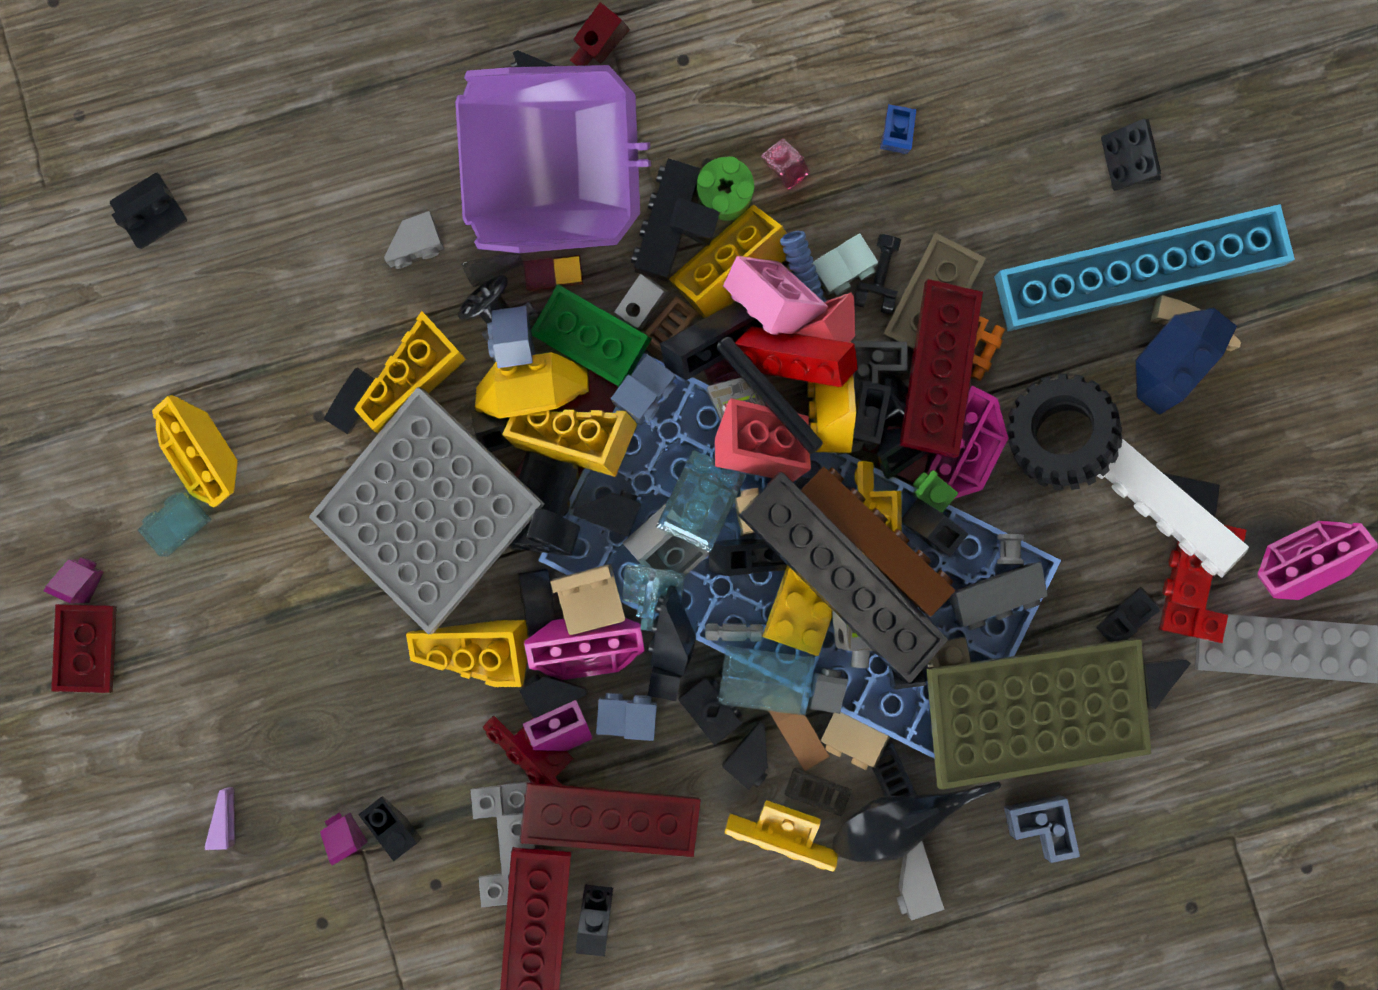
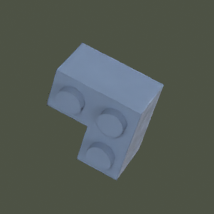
(510, 337)
(644, 389)
(627, 717)
(1048, 819)

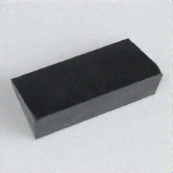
(1201, 491)

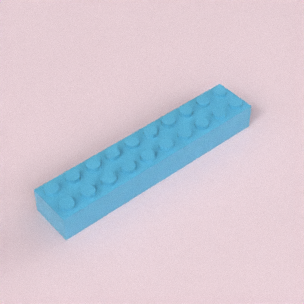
(1144, 267)

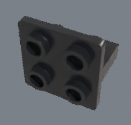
(1131, 155)
(147, 211)

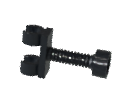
(888, 245)

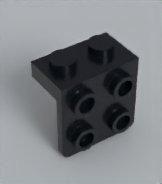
(549, 481)

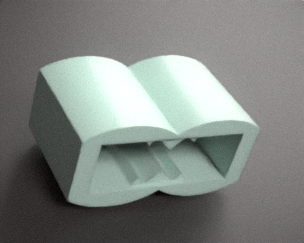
(845, 264)

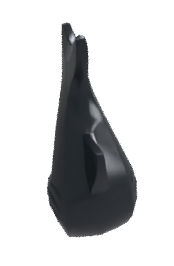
(897, 824)

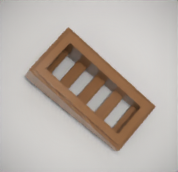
(690, 314)

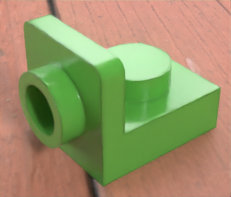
(933, 490)

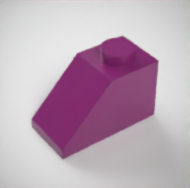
(75, 581)
(558, 729)
(341, 837)

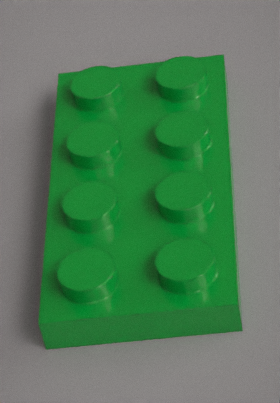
(590, 335)

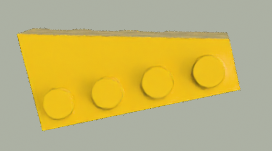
(420, 362)
(581, 438)

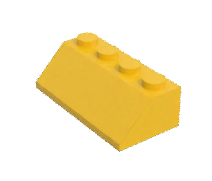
(703, 276)
(833, 415)

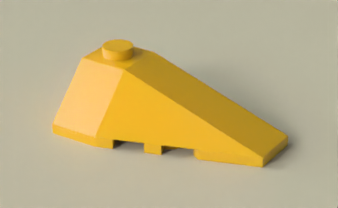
(478, 650)

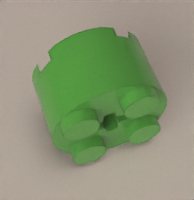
(726, 172)

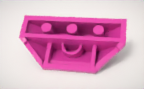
(980, 447)
(1314, 558)
(584, 653)

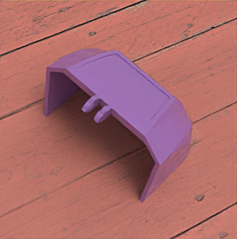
(548, 157)

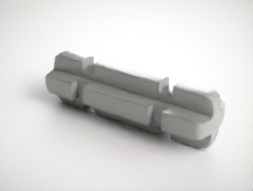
(734, 632)

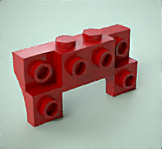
(1188, 596)

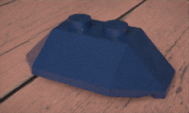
(1181, 357)

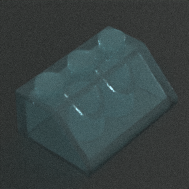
(766, 680)

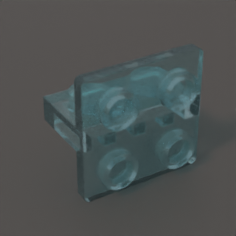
(645, 586)

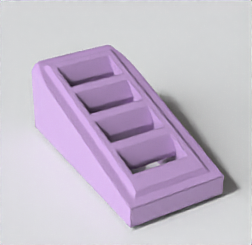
(222, 826)

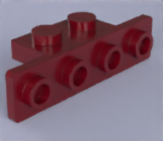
(539, 765)

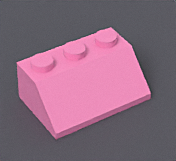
(772, 295)

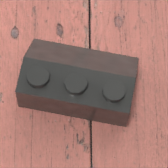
(999, 595)

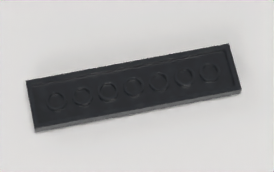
(843, 577)

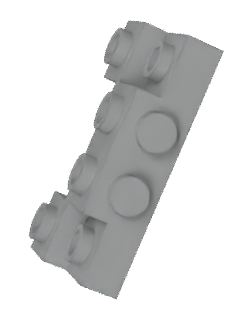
(507, 805)

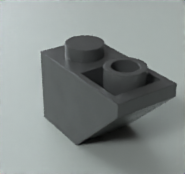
(827, 691)

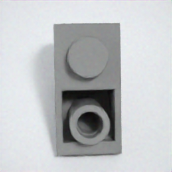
(414, 239)

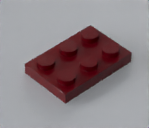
(84, 648)

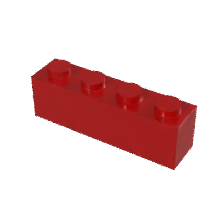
(800, 356)

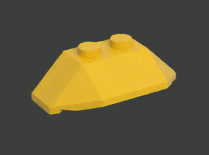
(531, 387)
(195, 450)

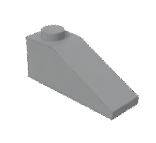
(918, 886)

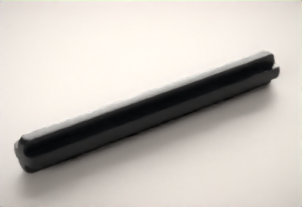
(769, 395)

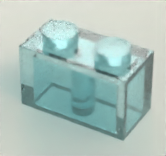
(173, 523)

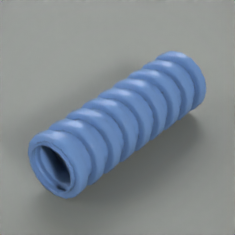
(801, 262)

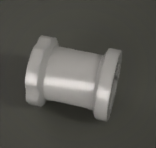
(1010, 549)

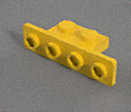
(885, 501)
(784, 832)

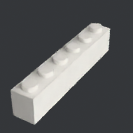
(1174, 511)

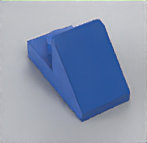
(898, 129)

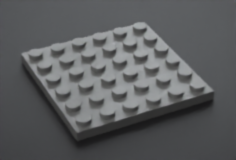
(425, 510)

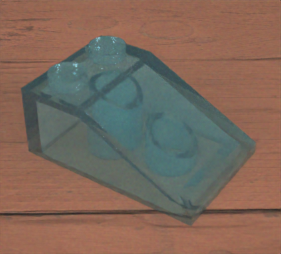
(701, 501)

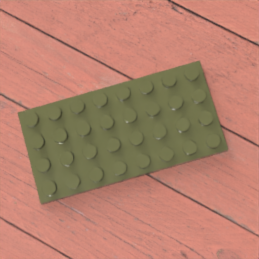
(1038, 712)

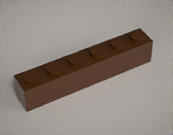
(881, 545)

